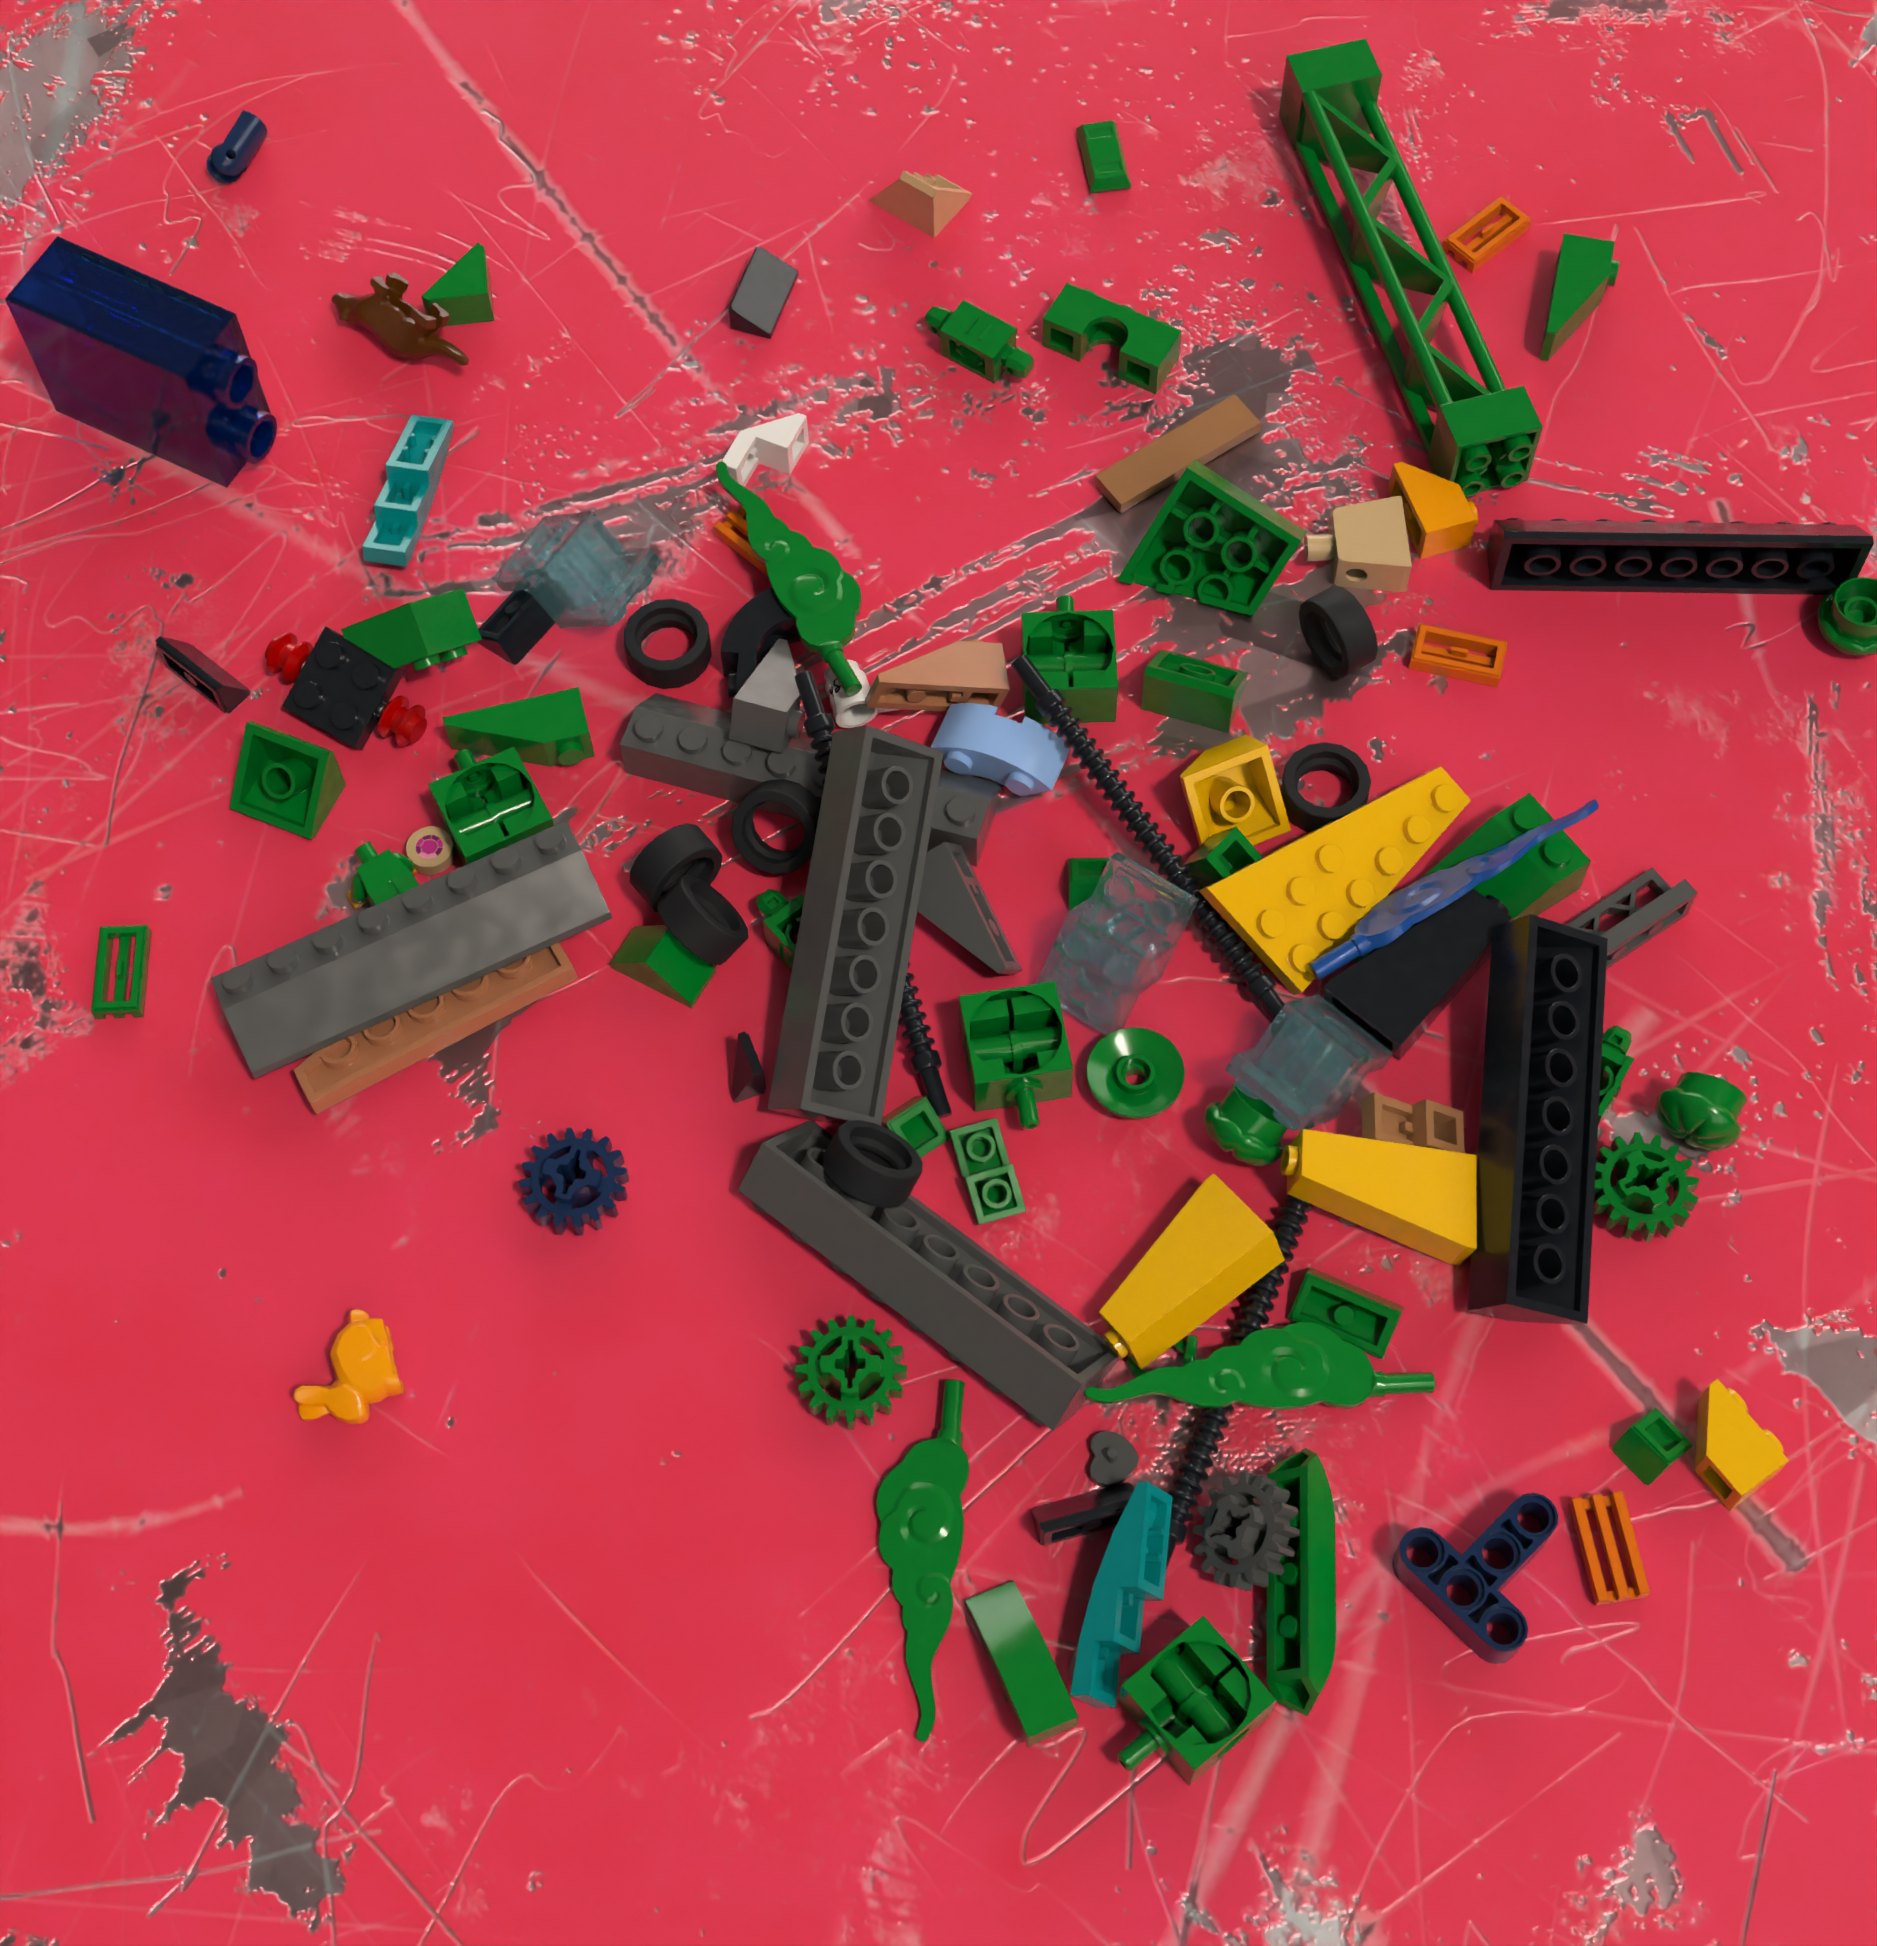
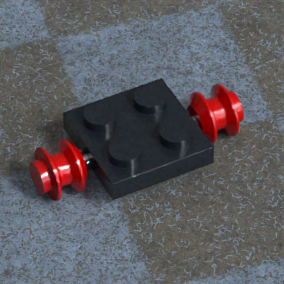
(344, 689)

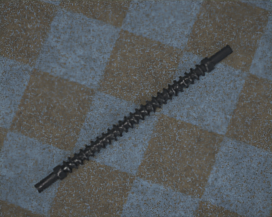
(1051, 704)
(925, 1060)
(1214, 1418)

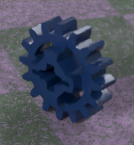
(586, 1198)

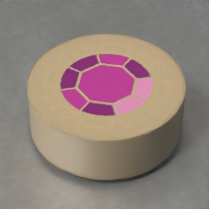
(430, 850)

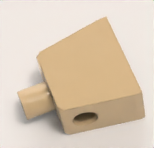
(1365, 546)

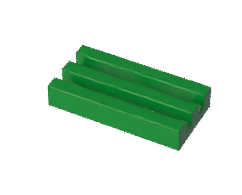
(120, 1006)

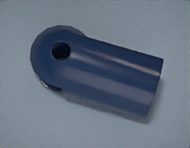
(238, 149)

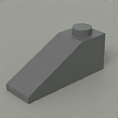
(768, 703)
(959, 907)

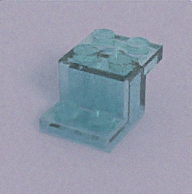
(578, 570)
(1116, 943)
(1308, 1063)

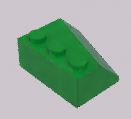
(1214, 544)

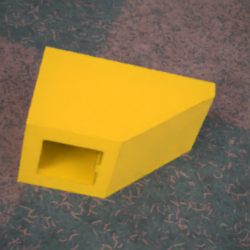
(1732, 1448)

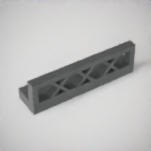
(1641, 923)

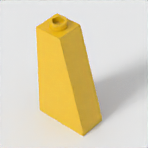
(1389, 1187)
(1189, 1273)

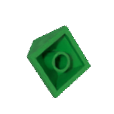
(1192, 690)
(285, 781)

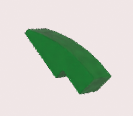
(1022, 1663)

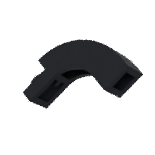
(752, 636)

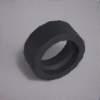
(667, 614)
(1338, 631)
(1327, 758)
(749, 842)
(671, 856)
(702, 920)
(872, 1164)

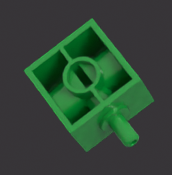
(1076, 657)
(489, 804)
(1016, 1049)
(1193, 1703)

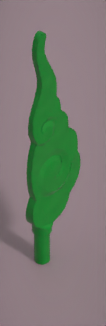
(805, 582)
(1275, 1372)
(924, 1541)

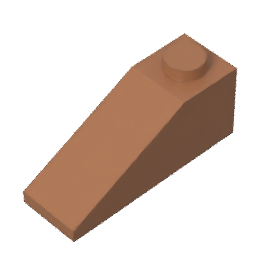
(951, 675)

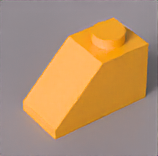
(1434, 510)

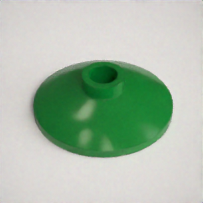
(1141, 1054)

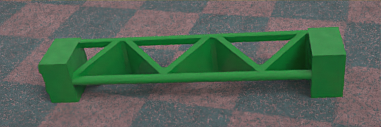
(1480, 433)

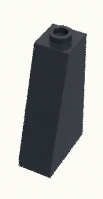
(1414, 977)

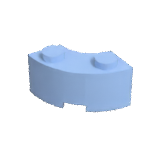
(1000, 749)

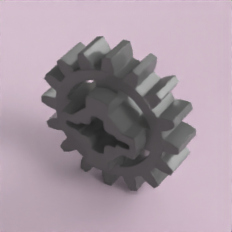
(1246, 1531)

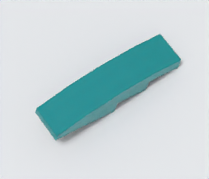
(409, 490)
(1128, 1576)

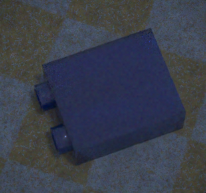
(143, 361)

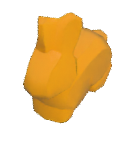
(362, 1372)

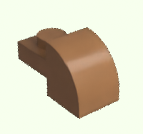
(1418, 1124)

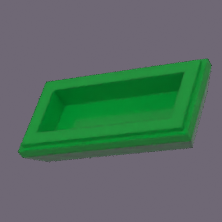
(1103, 157)

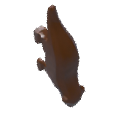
(397, 322)

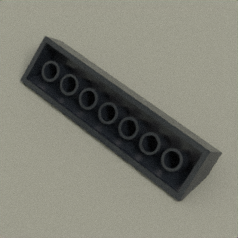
(1674, 556)
(1539, 1123)

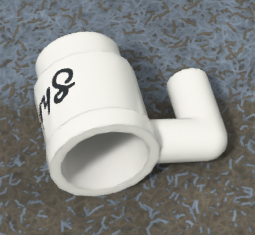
(850, 710)

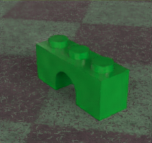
(1086, 320)

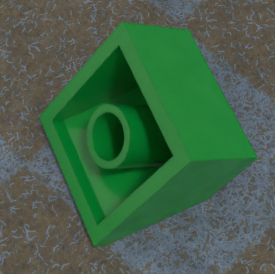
(418, 631)

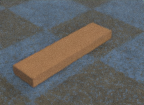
(1169, 456)

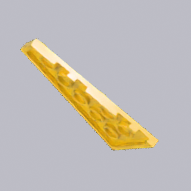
(1326, 882)

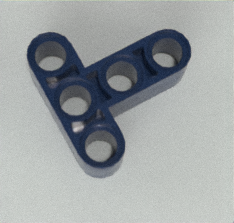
(1477, 1577)

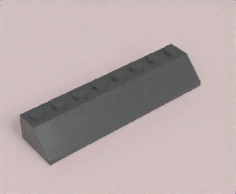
(692, 750)
(856, 928)
(410, 949)
(934, 1280)

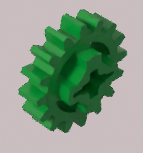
(1637, 1205)
(870, 1372)

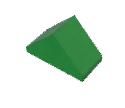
(464, 290)
(663, 964)

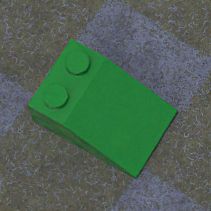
(1537, 878)

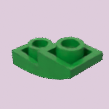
(987, 1171)

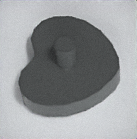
(1113, 1459)

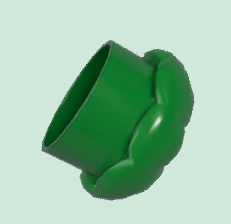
(1850, 617)
(1702, 1111)
(1245, 1128)

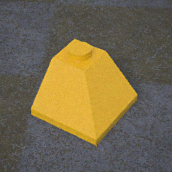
(1237, 789)

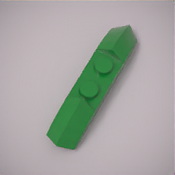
(1304, 1596)

